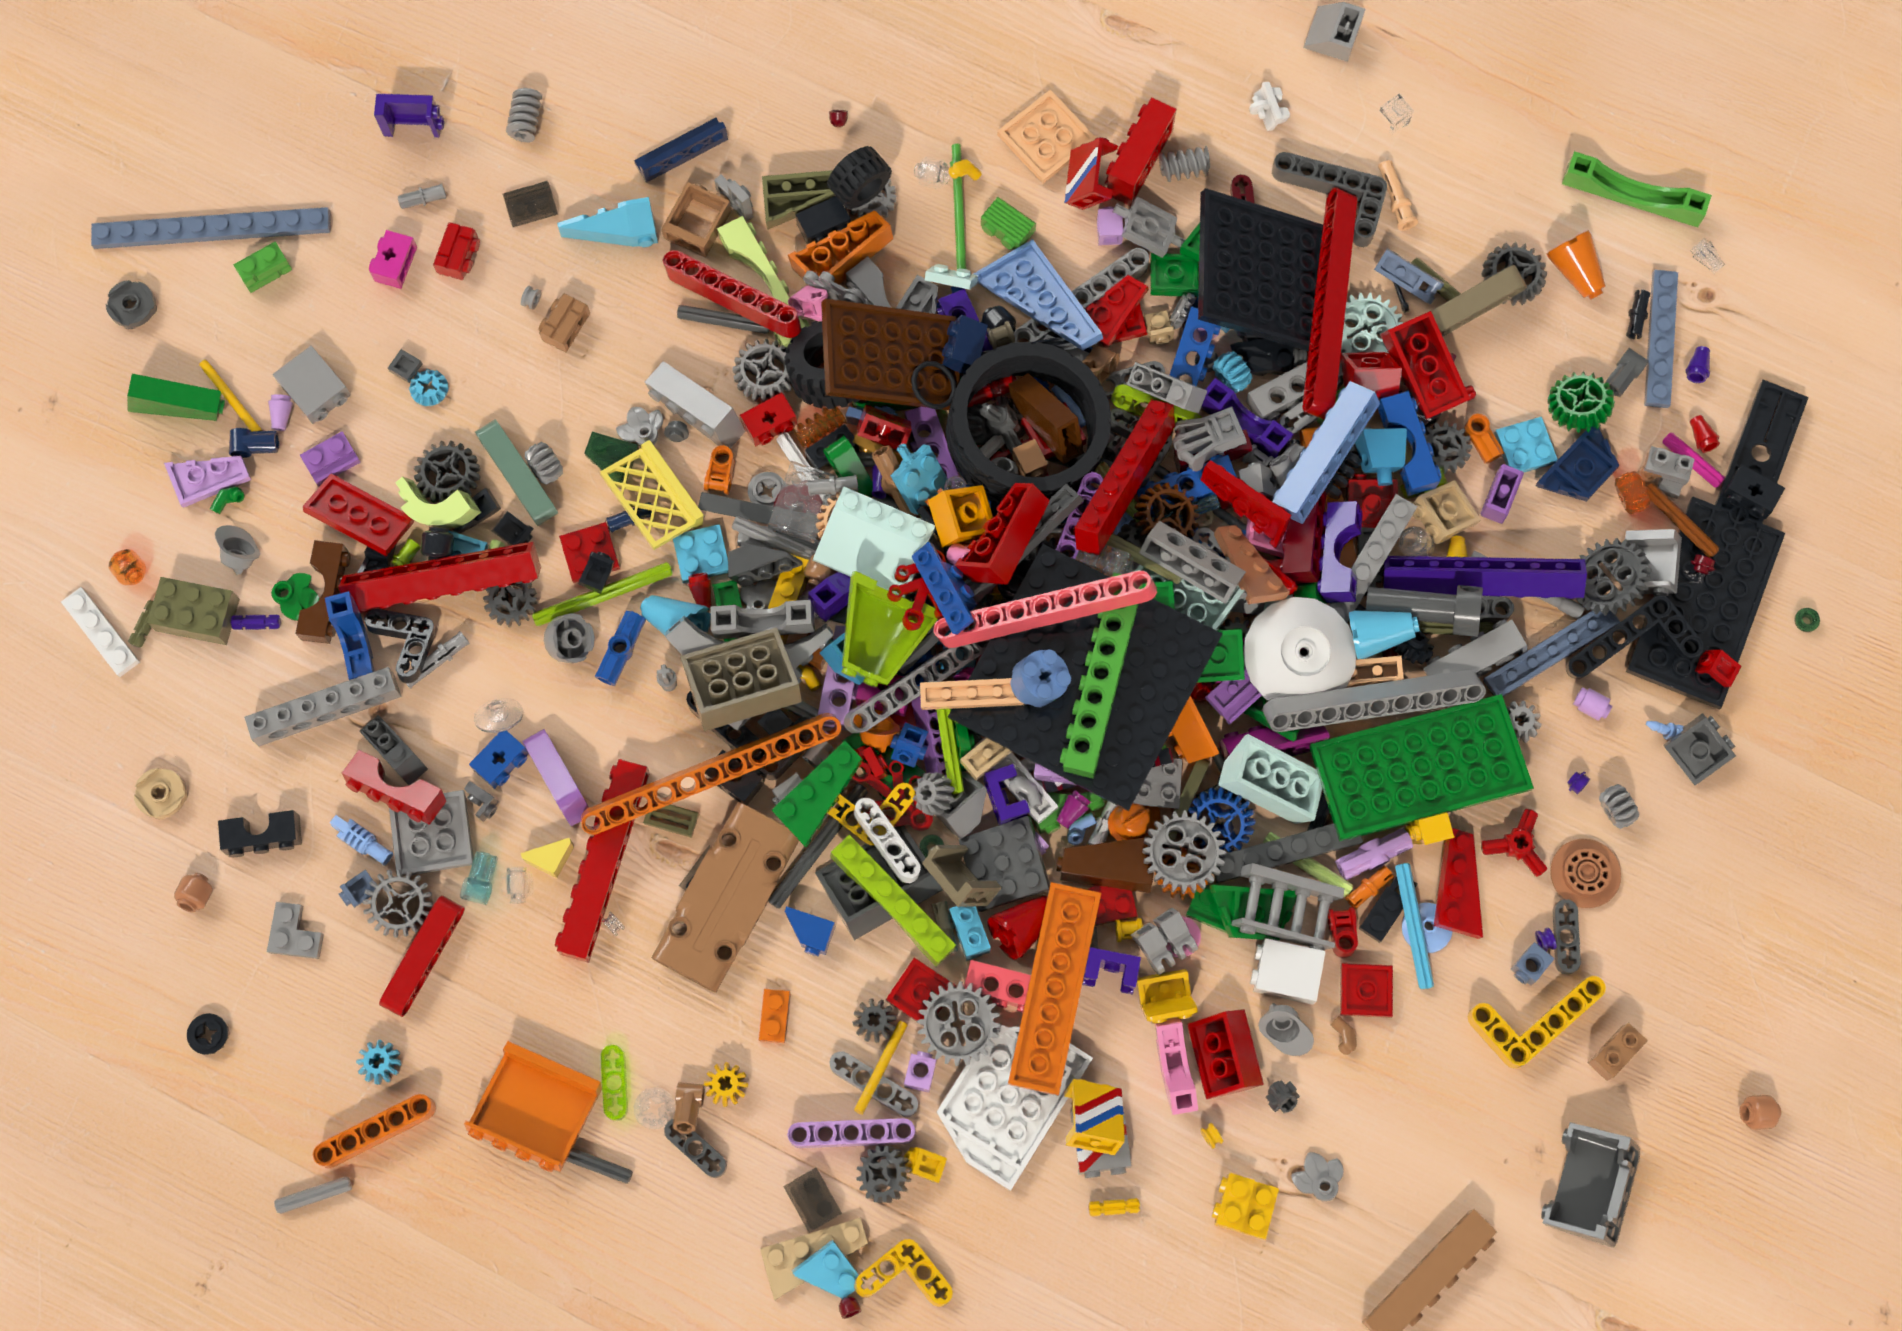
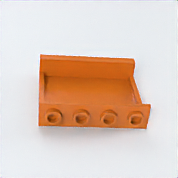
(534, 1107)

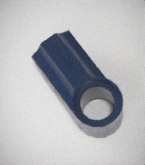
(247, 442)

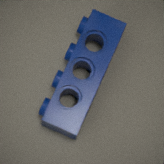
(1188, 344)
(1199, 489)

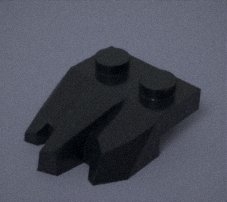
(1264, 355)

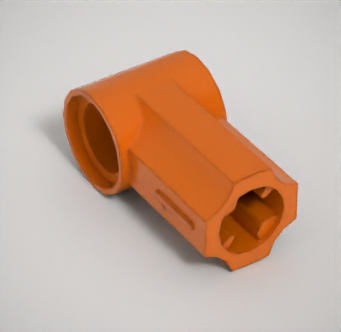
(1483, 441)

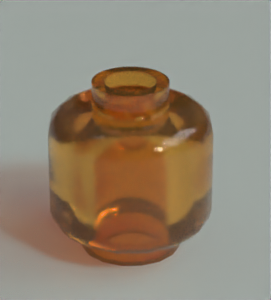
(127, 567)

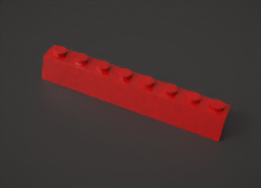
(1124, 477)
(443, 576)
(599, 869)

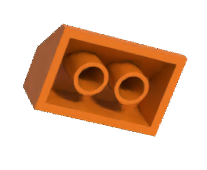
(1192, 735)

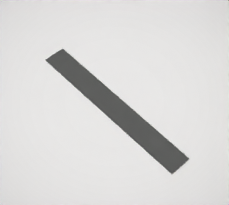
(735, 508)

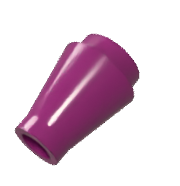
(1073, 809)

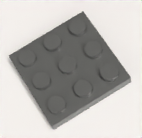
(1010, 857)

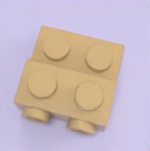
(1445, 512)

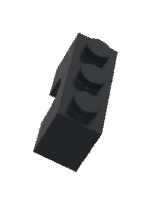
(282, 833)

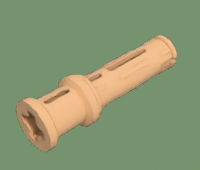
(1400, 204)

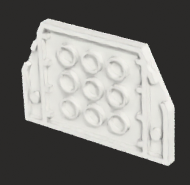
(1000, 1123)

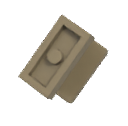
(956, 879)

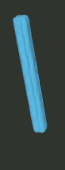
(1414, 926)

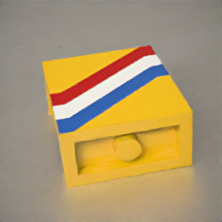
(1096, 1117)

